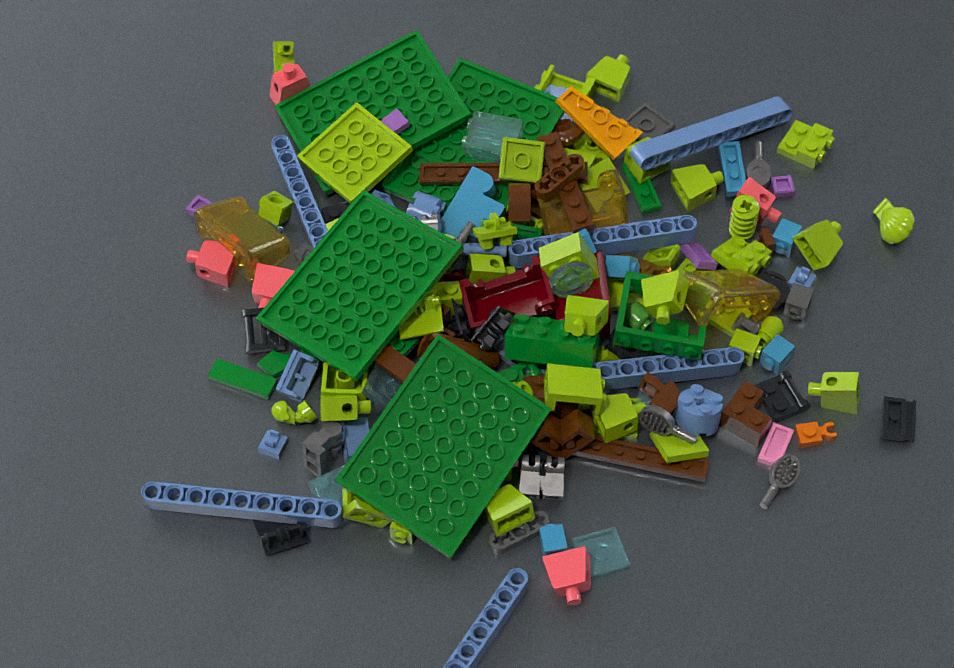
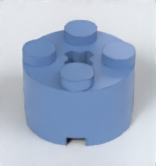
(427, 205)
(699, 410)

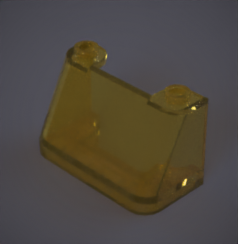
(605, 204)
(242, 233)
(728, 289)

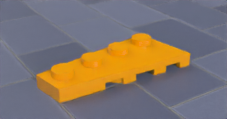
(605, 129)

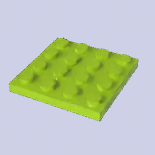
(354, 153)

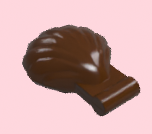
(569, 132)

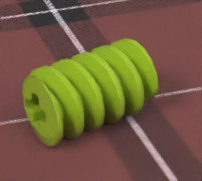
(744, 217)

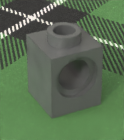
(798, 302)

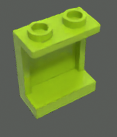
(549, 77)
(574, 386)
(359, 511)

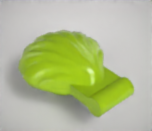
(895, 222)

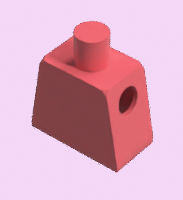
(287, 82)
(764, 199)
(213, 262)
(267, 282)
(569, 573)

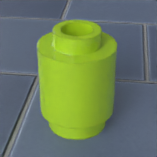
(769, 329)

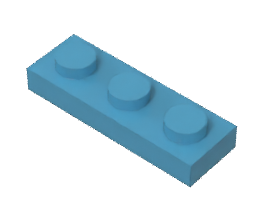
(732, 167)

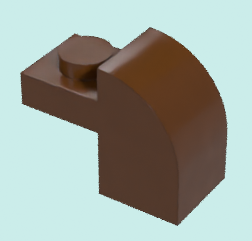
(518, 202)
(662, 395)

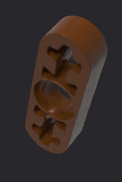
(561, 168)

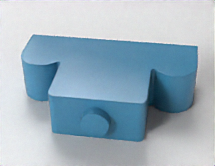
(471, 204)

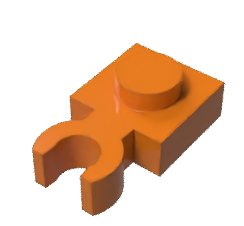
(811, 434)

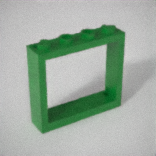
(650, 340)

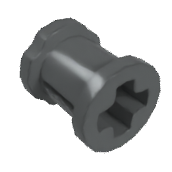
(745, 324)

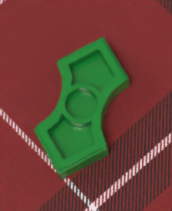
(275, 363)

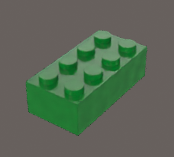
(547, 343)

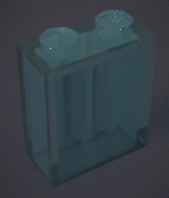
(486, 135)

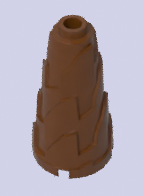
(490, 357)

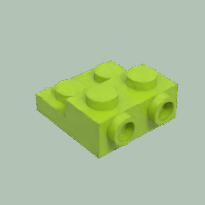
(806, 143)
(741, 255)

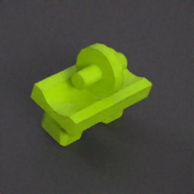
(282, 53)
(494, 228)

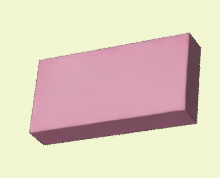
(775, 444)

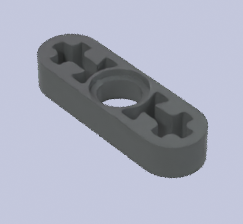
(517, 541)

